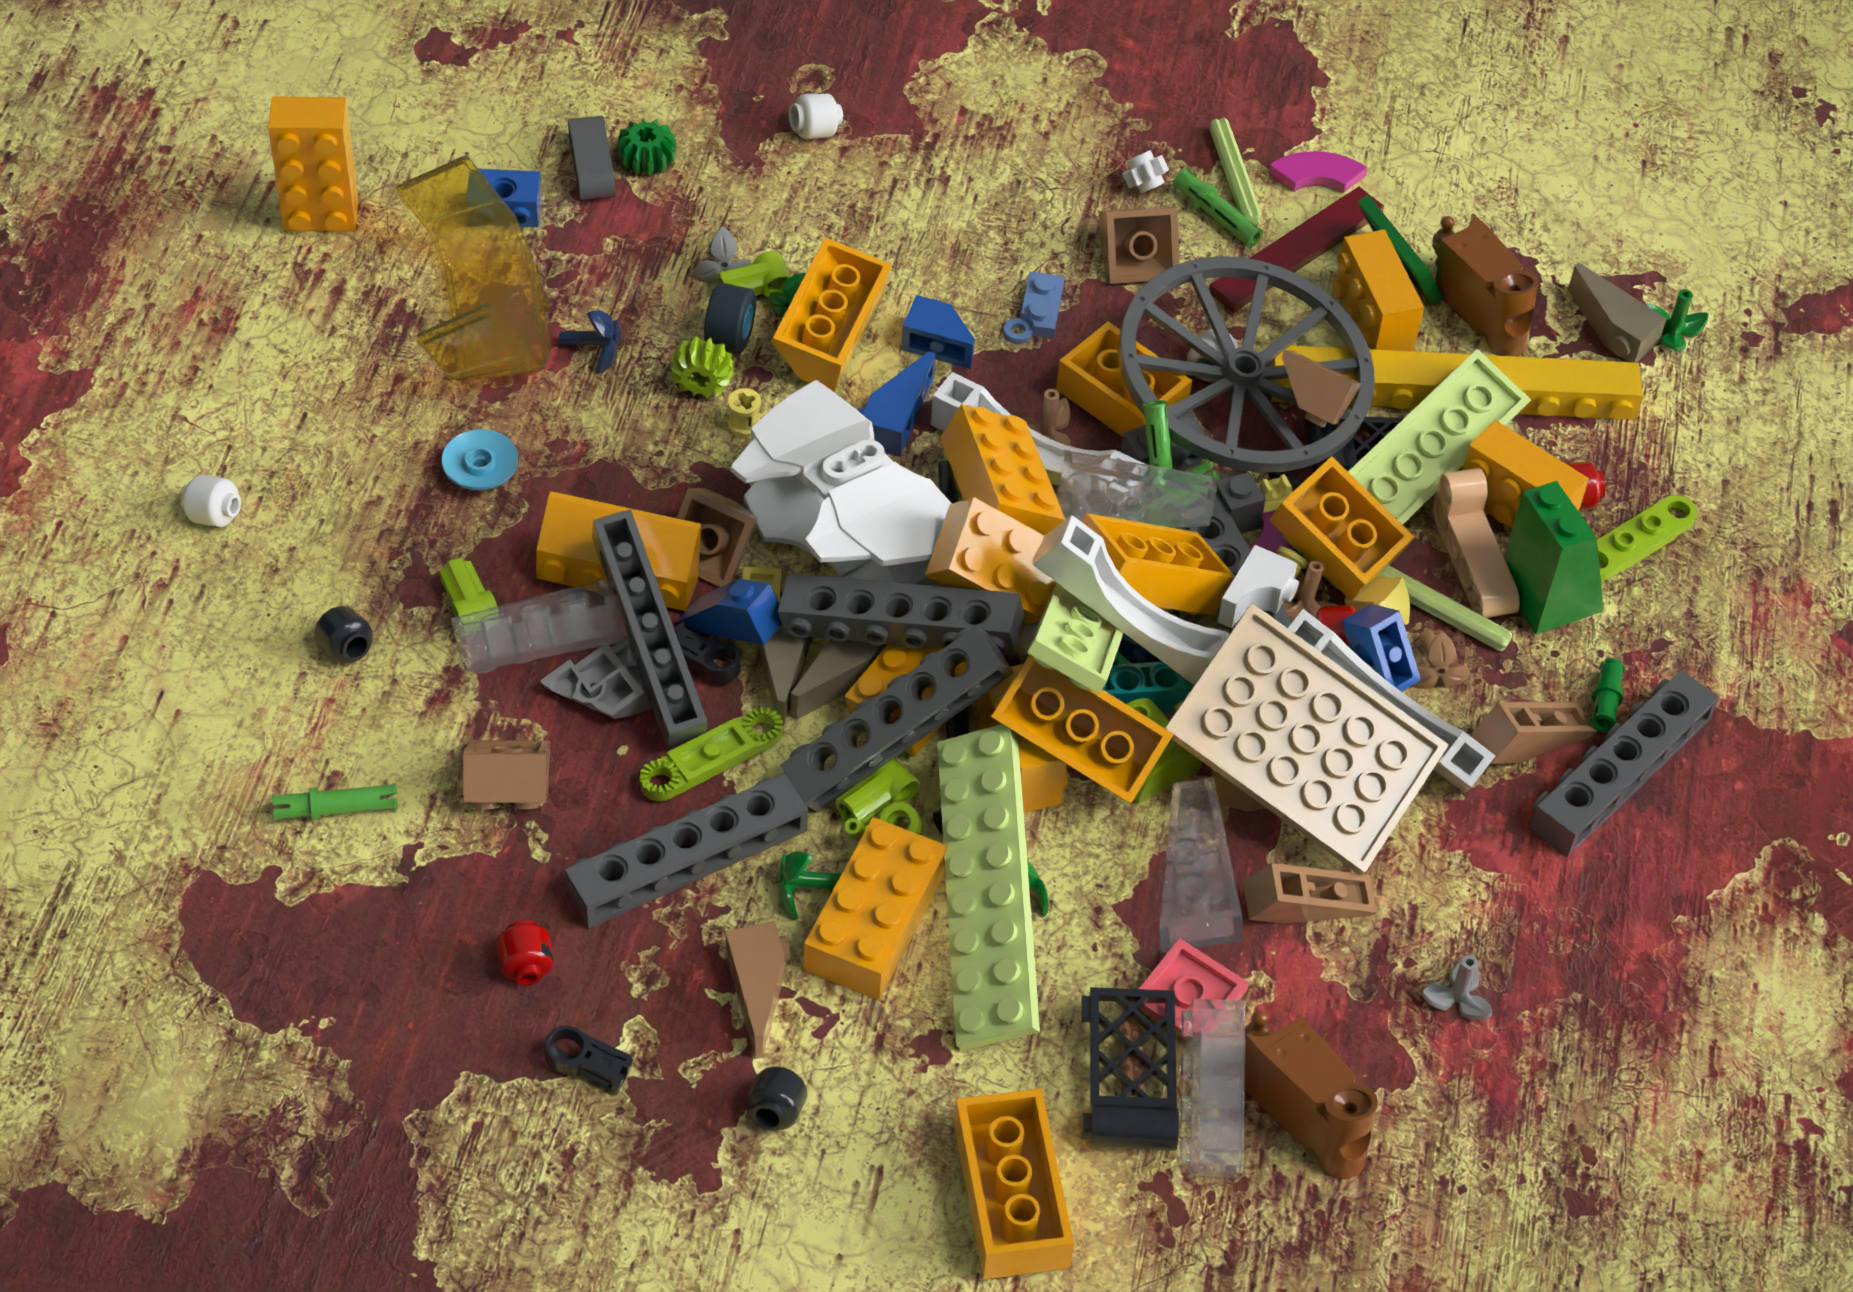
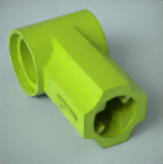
(763, 276)
(465, 588)
(872, 795)

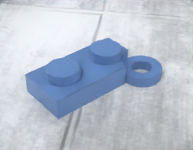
(1038, 310)

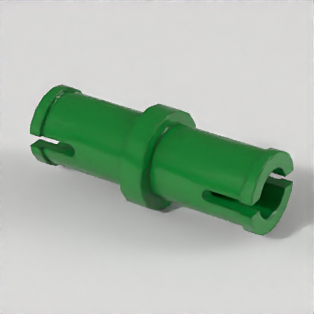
(1607, 695)

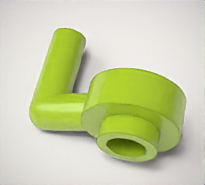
(891, 814)

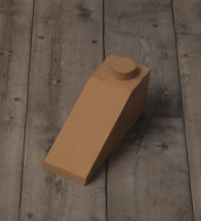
(1531, 729)
(1307, 894)
(757, 970)

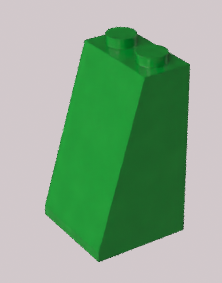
(1553, 560)

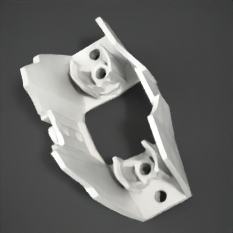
(838, 492)

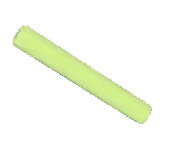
(1235, 170)
(1452, 612)

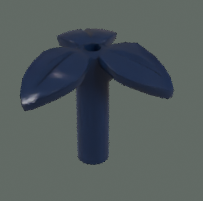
(606, 336)

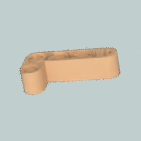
(1472, 544)

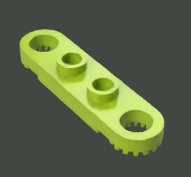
(1644, 535)
(711, 754)

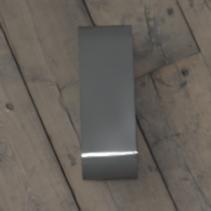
(591, 158)

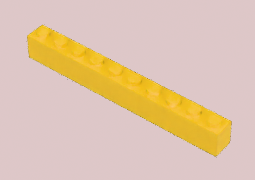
(1552, 384)

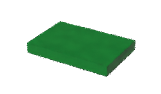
(1411, 261)

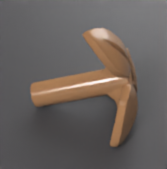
(1054, 417)
(1306, 592)
(1440, 654)

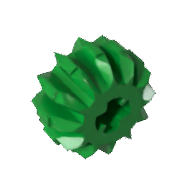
(646, 147)

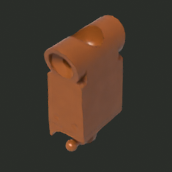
(1485, 284)
(1310, 1093)

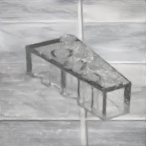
(1133, 491)
(540, 627)
(1199, 880)
(1213, 1089)

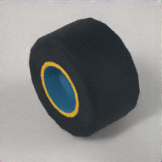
(730, 316)

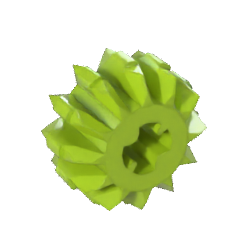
(701, 367)

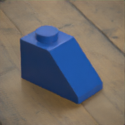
(937, 329)

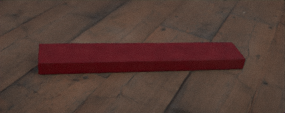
(1298, 246)

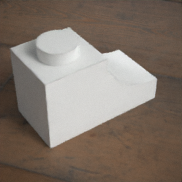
(1262, 580)

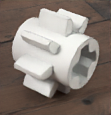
(1145, 171)

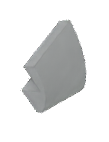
(603, 681)

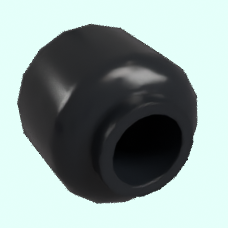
(343, 634)
(776, 1098)

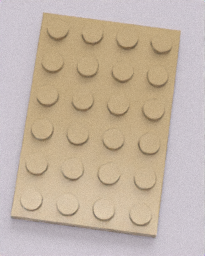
(1306, 739)

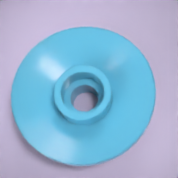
(480, 459)

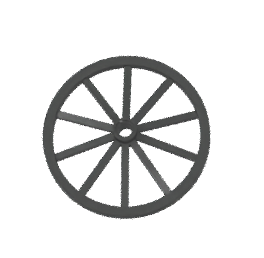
(1243, 370)

